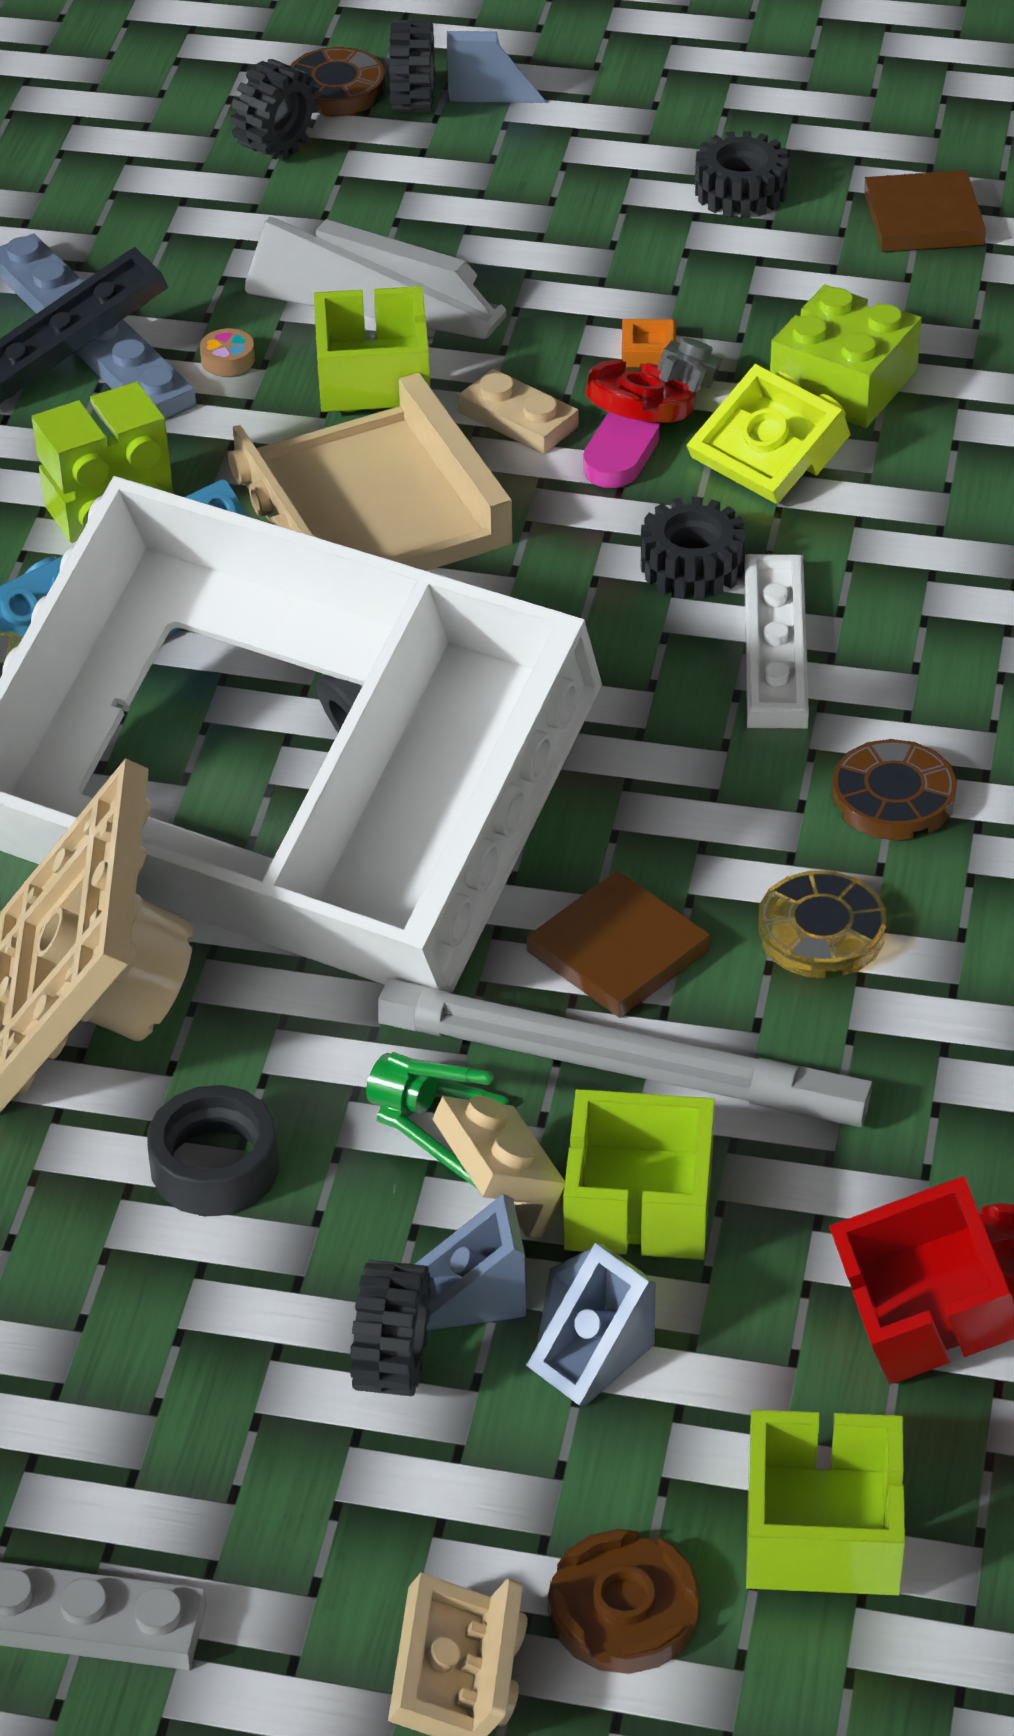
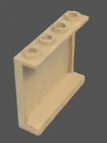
(382, 484)

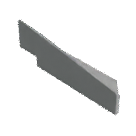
(296, 264)

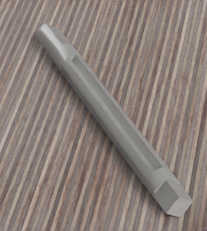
(628, 1053)

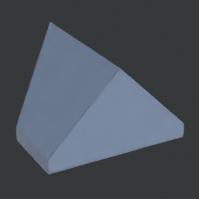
(484, 71)
(478, 1270)
(593, 1323)

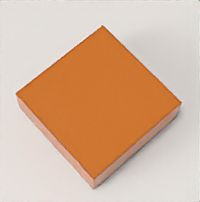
(645, 340)

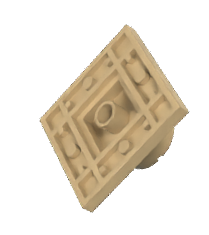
(84, 940)

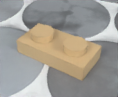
(518, 411)

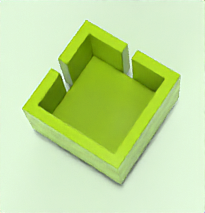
(849, 351)
(362, 371)
(82, 461)
(639, 1173)
(824, 1525)

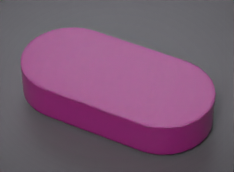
(619, 450)

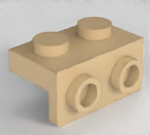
(502, 1157)
(457, 1658)

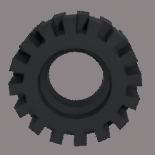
(412, 66)
(274, 109)
(741, 174)
(692, 570)
(390, 1328)

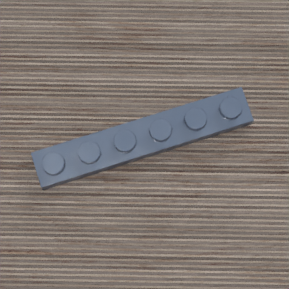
(115, 356)

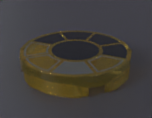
(821, 923)

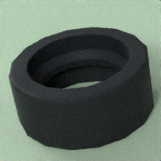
(217, 1189)

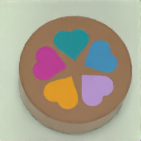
(227, 352)

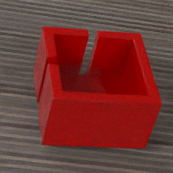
(925, 1279)

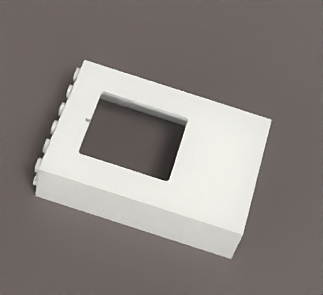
(423, 787)

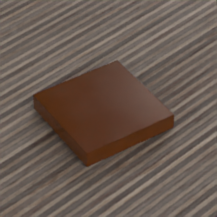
(924, 211)
(618, 943)

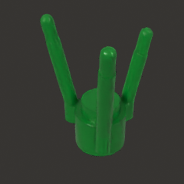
(409, 1086)

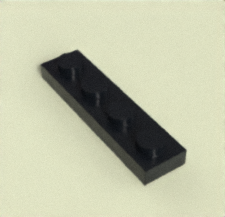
(76, 319)

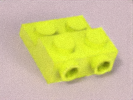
(770, 433)

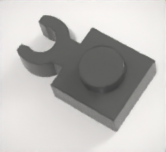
(689, 364)

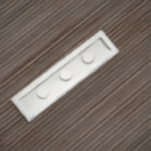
(775, 642)

